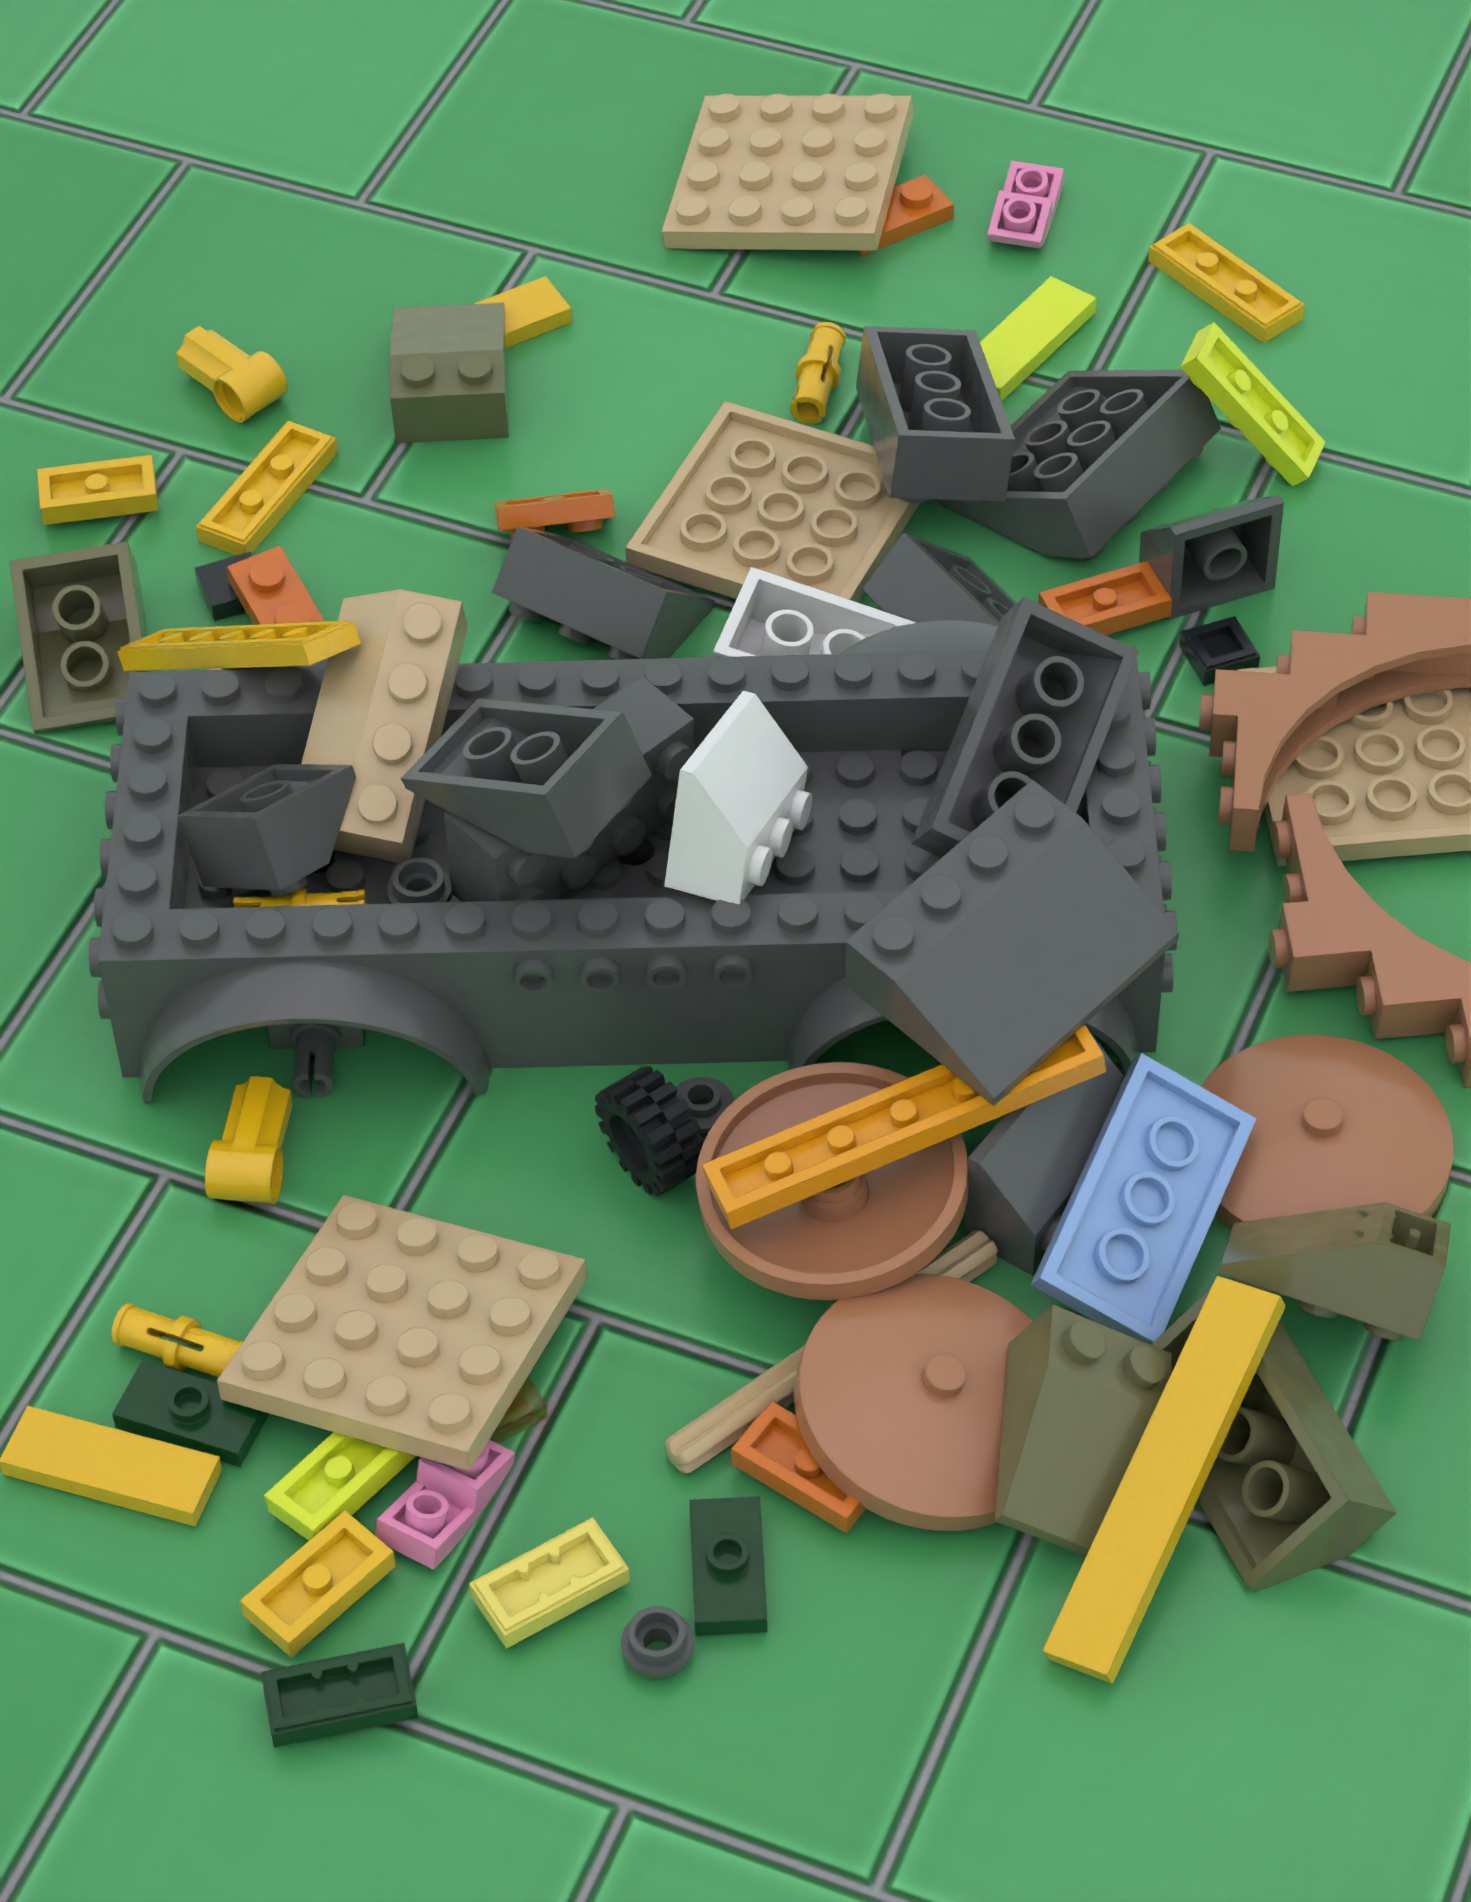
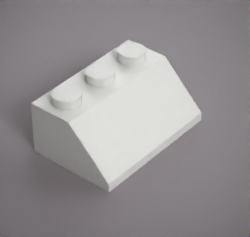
(736, 805)

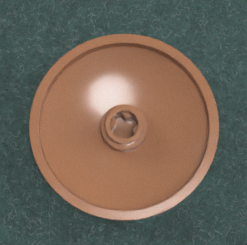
(1331, 1130)
(853, 1234)
(910, 1399)

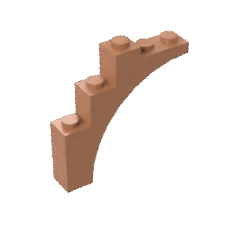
(1269, 718)
(1341, 938)

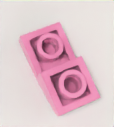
(1026, 205)
(442, 1505)

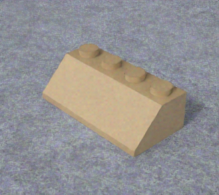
(385, 710)

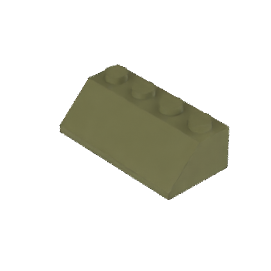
(1288, 1475)

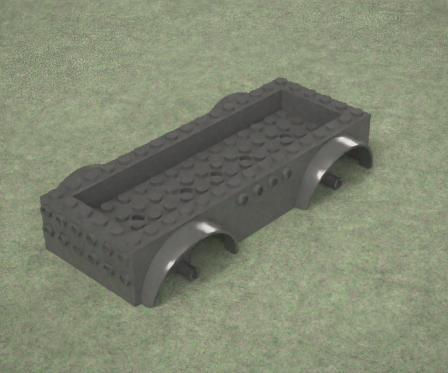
(607, 967)

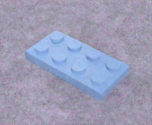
(1144, 1201)

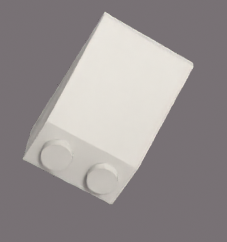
(794, 619)

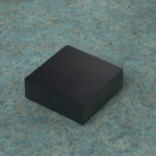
(217, 590)
(1218, 646)

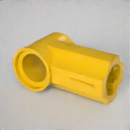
(237, 380)
(250, 1156)

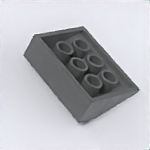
(1095, 457)
(1008, 943)

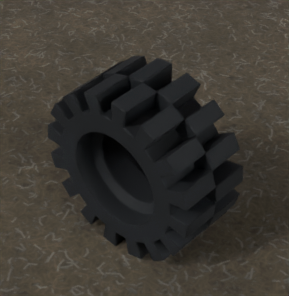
(650, 1130)

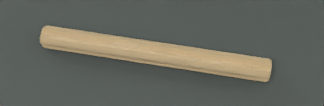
(735, 1414)

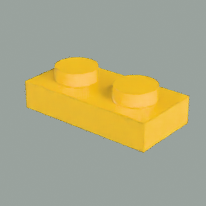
(97, 490)
(317, 1583)

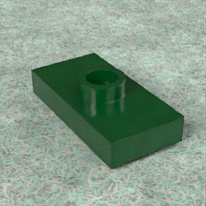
(187, 1413)
(728, 1566)
(339, 1695)

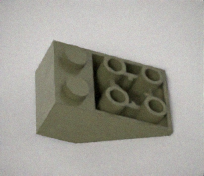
(1348, 1261)

